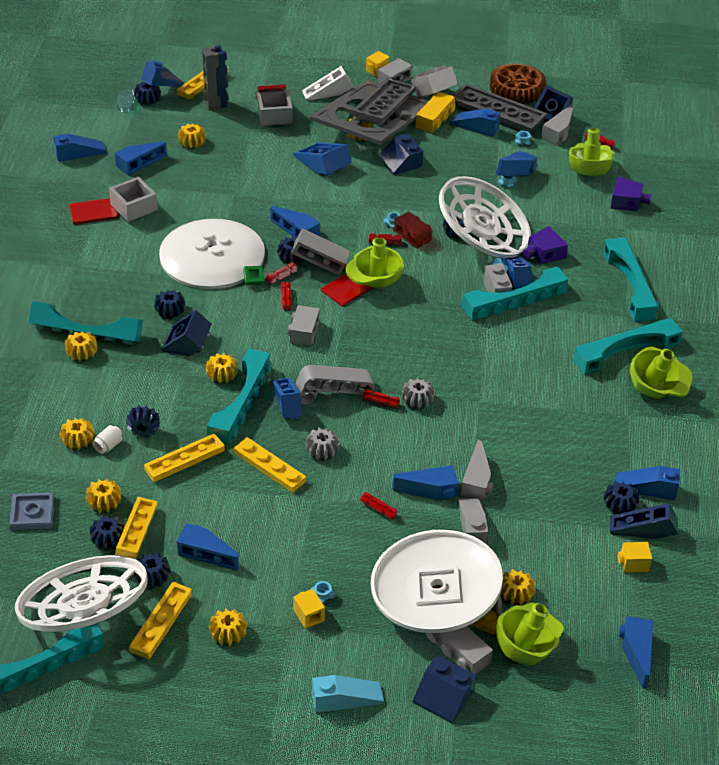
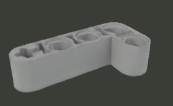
(332, 379)

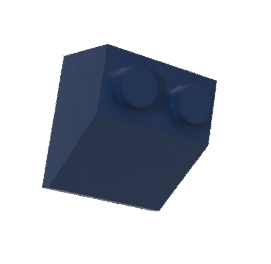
(402, 154)
(187, 335)
(445, 689)

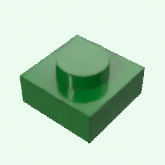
(253, 275)

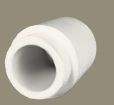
(107, 439)

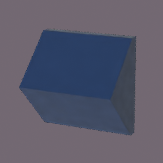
(553, 102)

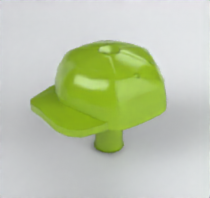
(591, 157)
(375, 266)
(660, 374)
(528, 633)

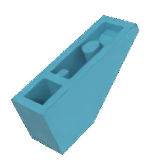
(344, 692)

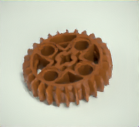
(517, 82)

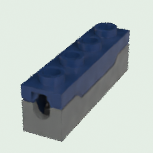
(214, 77)

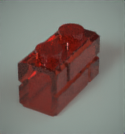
(413, 229)

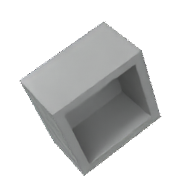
(434, 80)
(274, 107)
(133, 199)

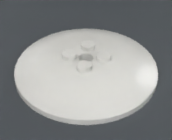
(192, 262)
(449, 558)

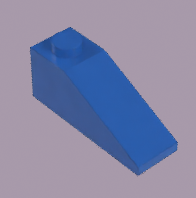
(158, 75)
(481, 121)
(73, 147)
(139, 156)
(517, 164)
(294, 221)
(518, 271)
(287, 398)
(653, 481)
(428, 483)
(202, 545)
(638, 646)

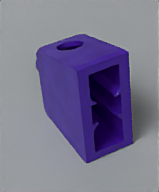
(628, 195)
(546, 246)

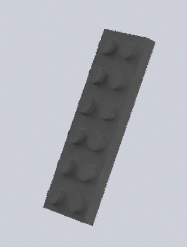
(383, 101)
(511, 112)

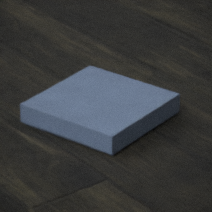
(32, 511)

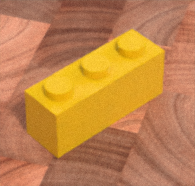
(435, 112)

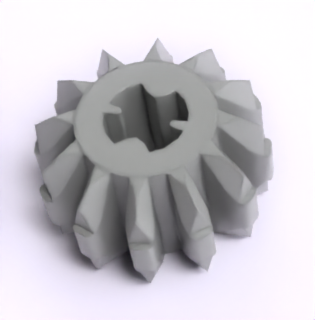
(418, 393)
(322, 443)

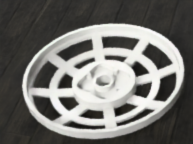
(481, 220)
(86, 594)

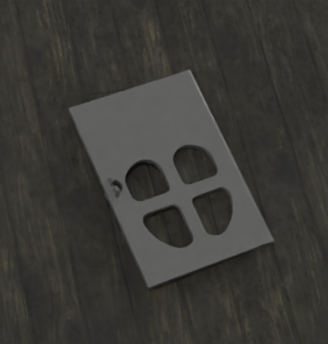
(406, 114)

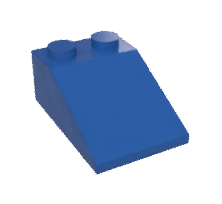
(325, 157)

